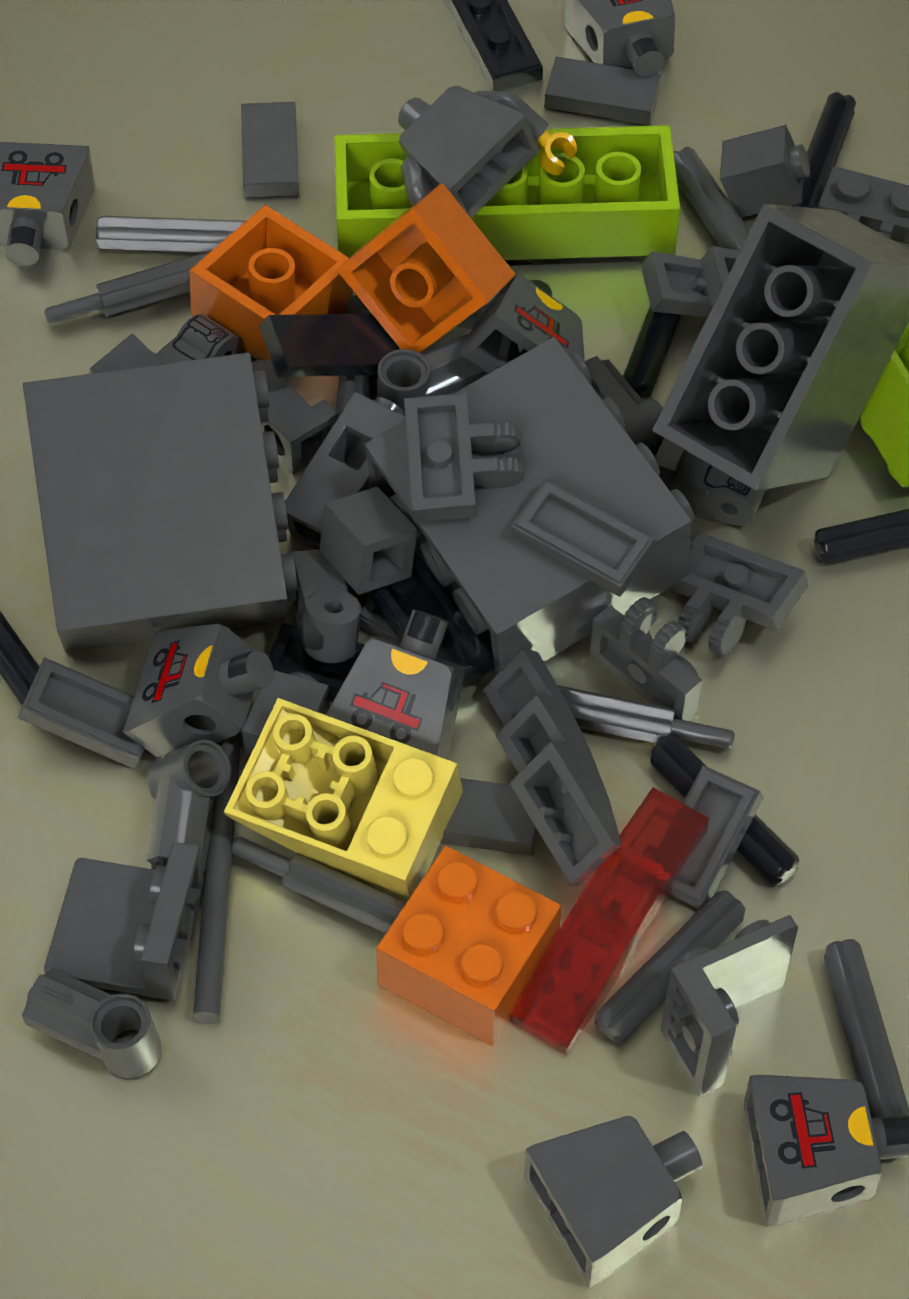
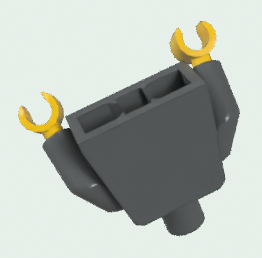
(474, 144)

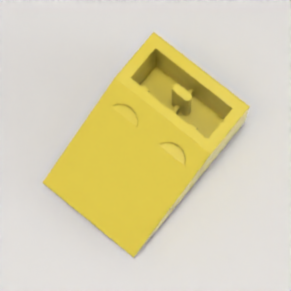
(347, 798)

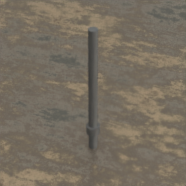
(216, 897)

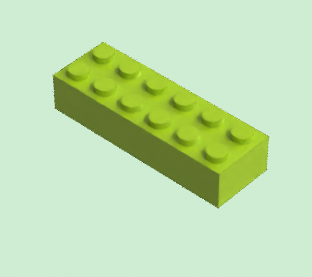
(606, 203)

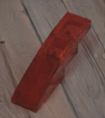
(609, 921)

